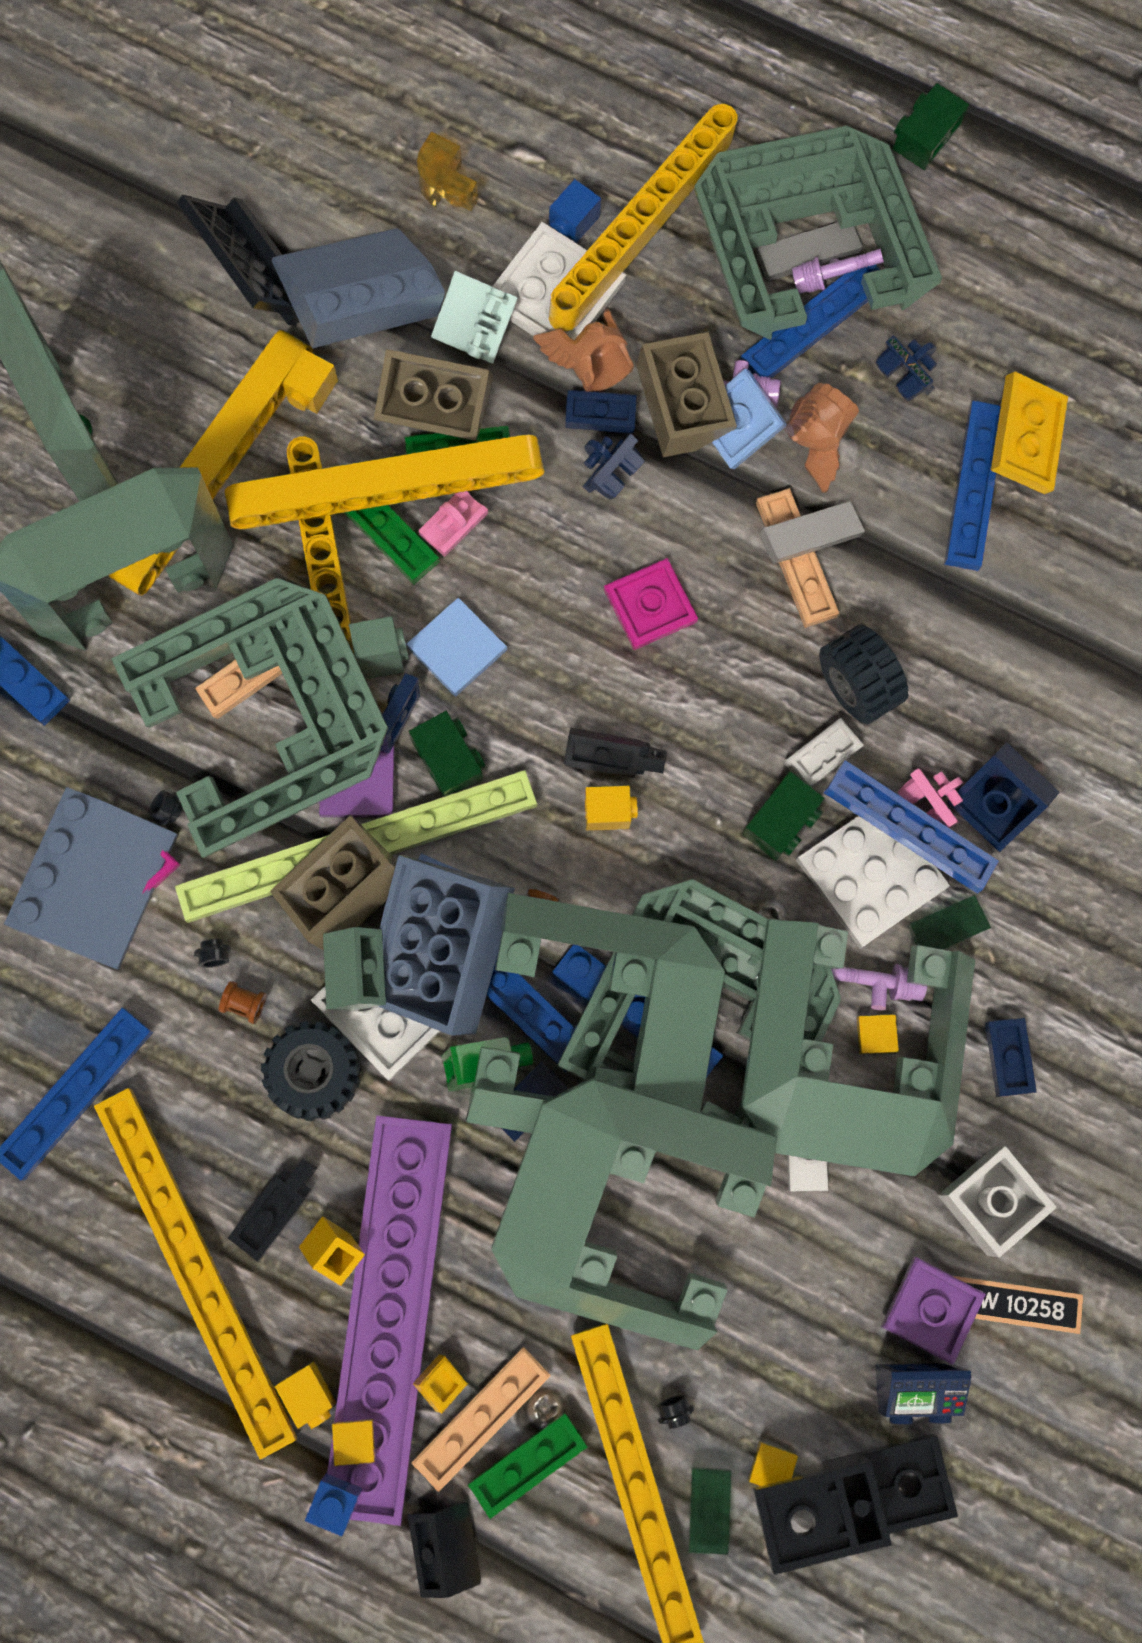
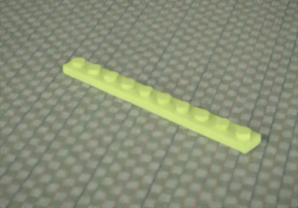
(394, 832)

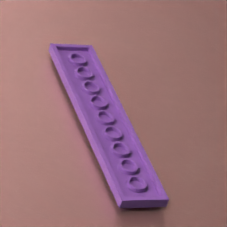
(391, 1306)

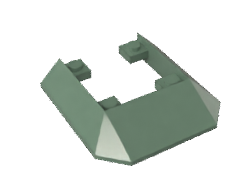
(804, 177)
(46, 398)
(103, 535)
(266, 630)
(735, 940)
(651, 960)
(841, 1123)
(561, 1182)

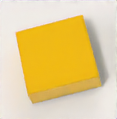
(877, 1034)
(440, 1383)
(353, 1442)
(771, 1465)

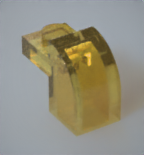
(439, 176)

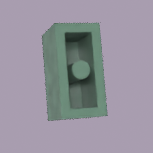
(379, 647)
(354, 969)

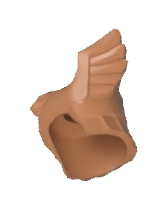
(595, 355)
(819, 424)

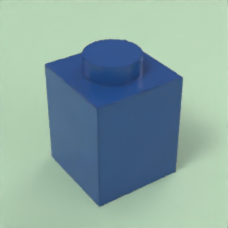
(574, 211)
(333, 1504)

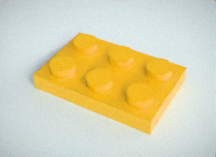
(1029, 433)

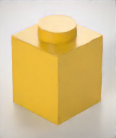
(310, 382)
(609, 808)
(331, 1251)
(306, 1396)

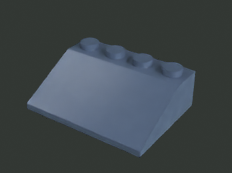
(359, 286)
(90, 879)
(440, 944)

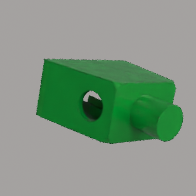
(462, 1060)

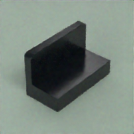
(444, 1551)

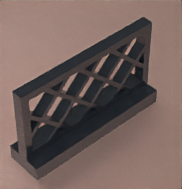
(243, 252)

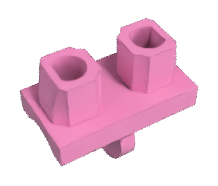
(452, 522)
(920, 786)

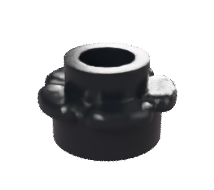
(165, 807)
(212, 953)
(675, 1411)

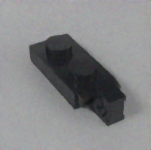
(612, 754)
(273, 1210)

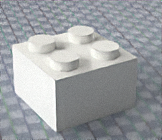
(997, 1201)

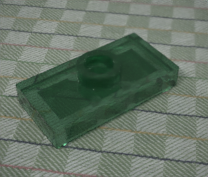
(950, 925)
(709, 1511)

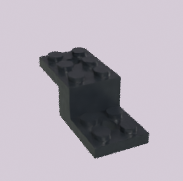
(854, 1503)

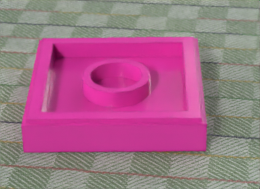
(650, 604)

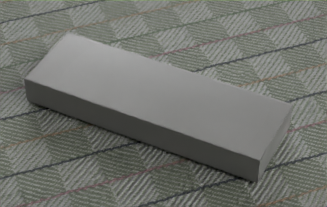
(823, 242)
(811, 532)

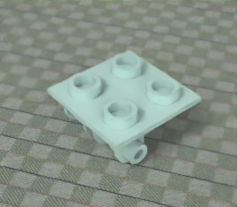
(474, 317)

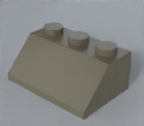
(685, 393)
(433, 395)
(337, 883)

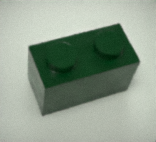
(929, 126)
(446, 754)
(783, 816)

